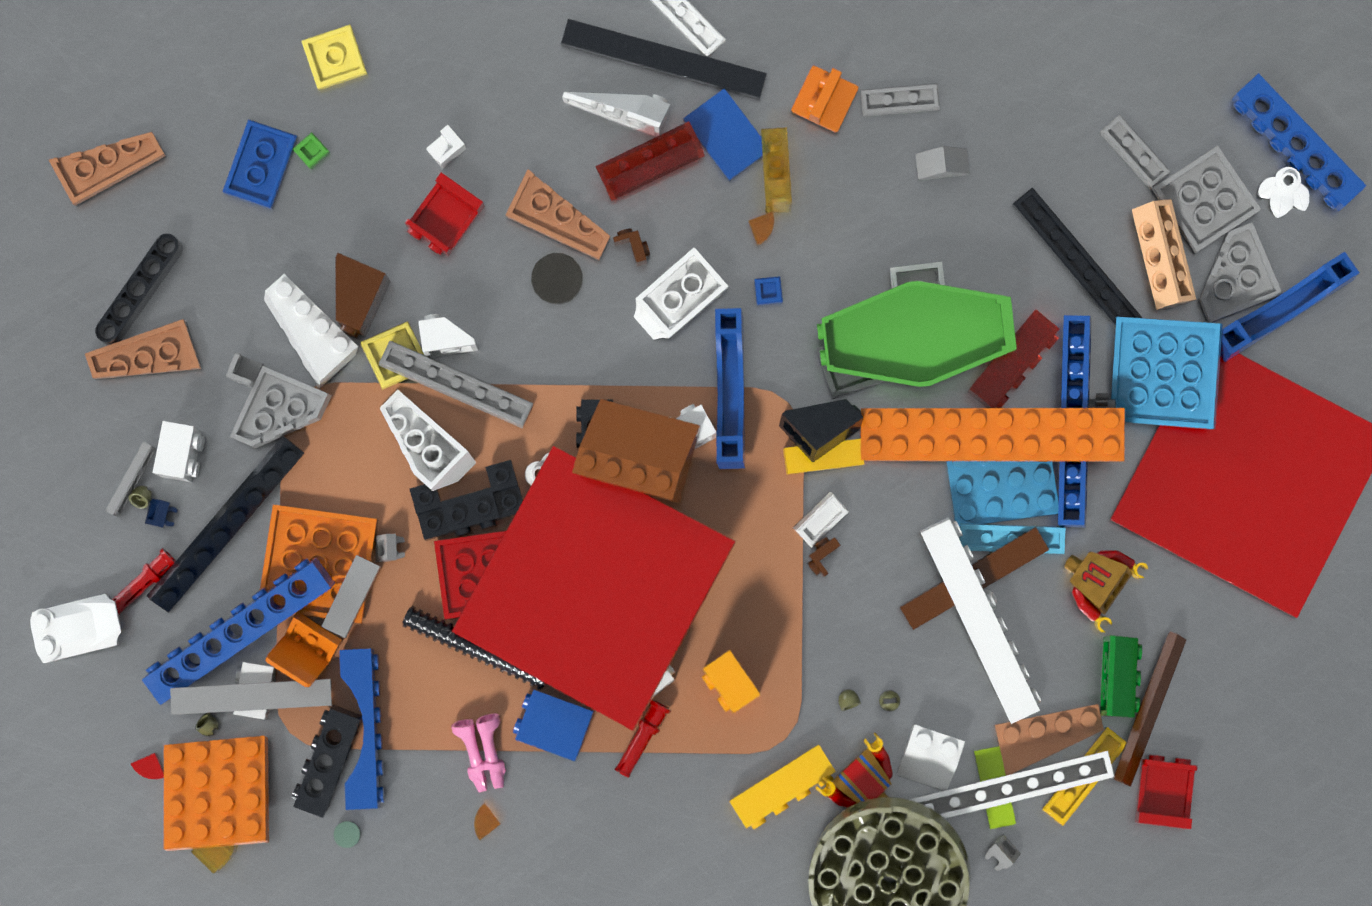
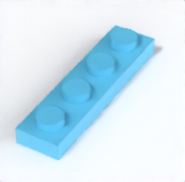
(992, 536)

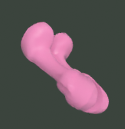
(466, 731)

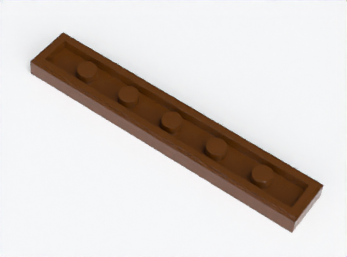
(992, 567)
(1149, 709)

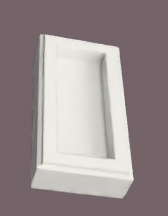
(820, 519)

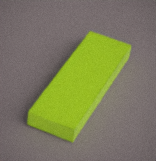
(989, 767)

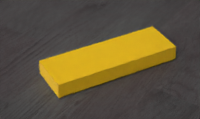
(842, 456)

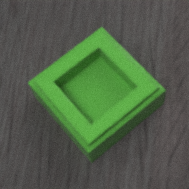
(311, 150)

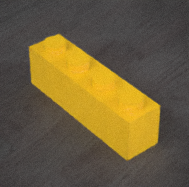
(782, 786)

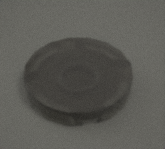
(557, 278)

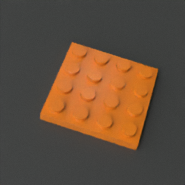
(309, 534)
(216, 793)

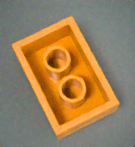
(730, 682)

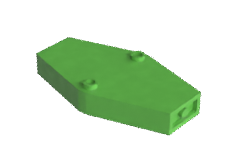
(918, 333)

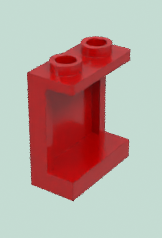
(444, 215)
(1165, 792)

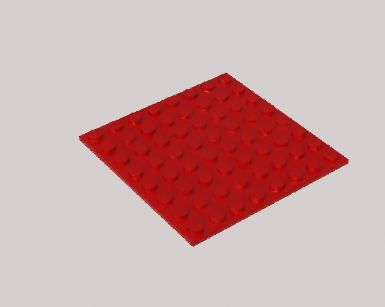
(1258, 491)
(593, 589)

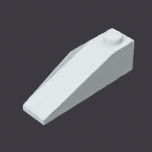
(428, 448)

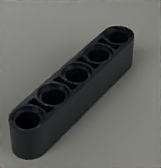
(139, 276)

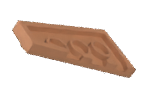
(97, 169)
(551, 215)
(151, 352)
(1045, 735)

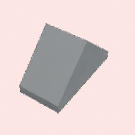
(942, 163)

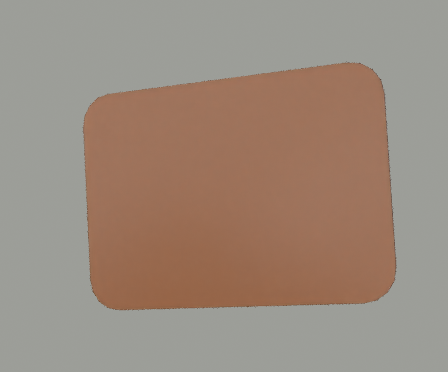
(425, 687)

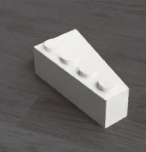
(310, 331)

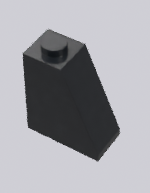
(821, 426)

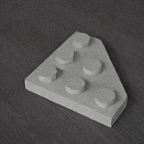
(1239, 276)
(277, 408)

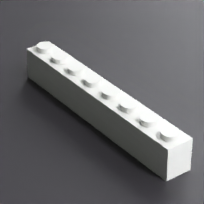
(980, 621)
(1019, 785)

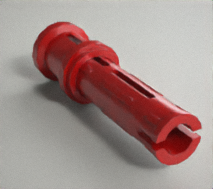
(151, 574)
(647, 728)

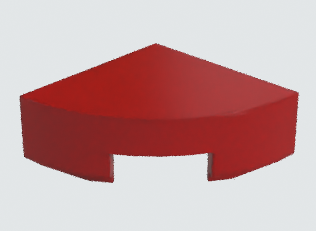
(149, 767)

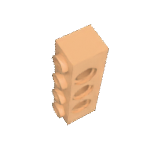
(1163, 254)

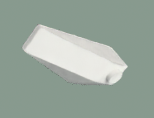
(636, 111)

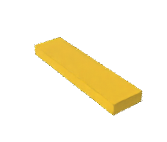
(1066, 801)

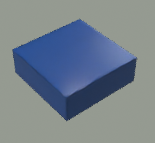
(768, 290)

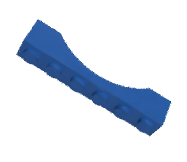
(1287, 306)
(730, 386)
(358, 672)

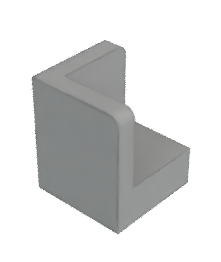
(243, 370)

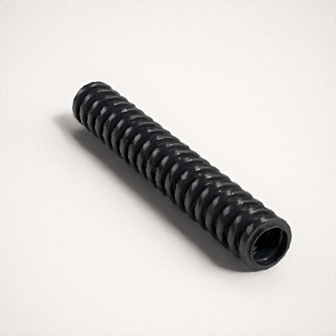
(442, 632)

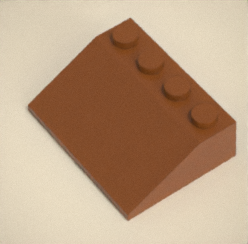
(637, 450)

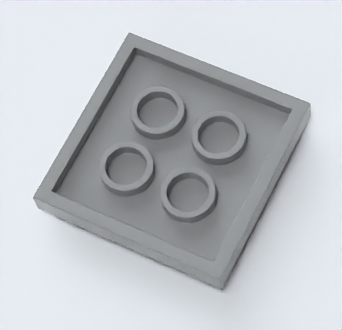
(1207, 199)

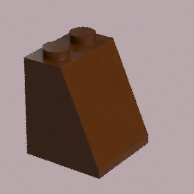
(357, 295)

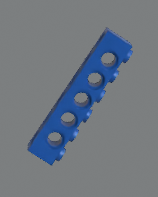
(1296, 128)

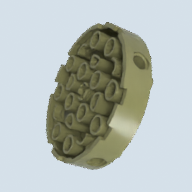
(892, 841)

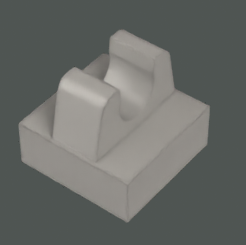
(386, 547)
(1004, 852)

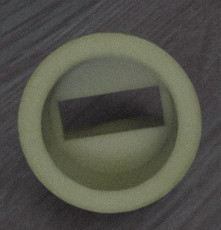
(144, 499)
(889, 695)
(848, 699)
(206, 725)

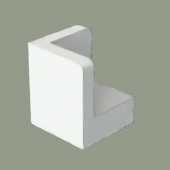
(446, 147)

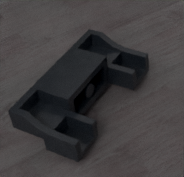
(469, 510)

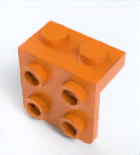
(304, 650)

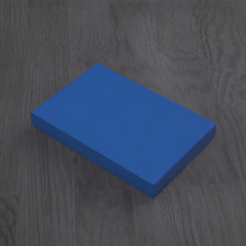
(726, 134)
(260, 164)

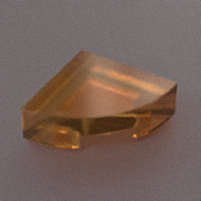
(762, 227)
(485, 822)

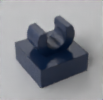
(157, 513)

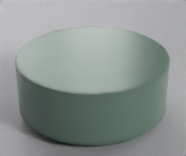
(347, 834)

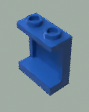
(553, 725)

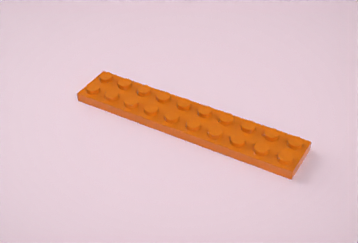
(993, 434)

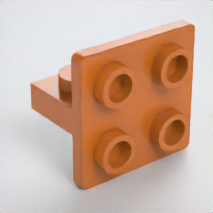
(825, 98)

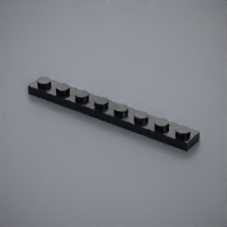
(225, 524)

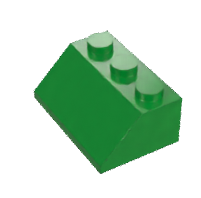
(1120, 676)

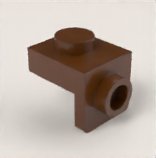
(639, 248)
(823, 548)

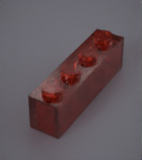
(650, 161)
(1007, 369)

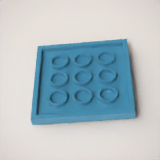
(1167, 371)
(1001, 491)

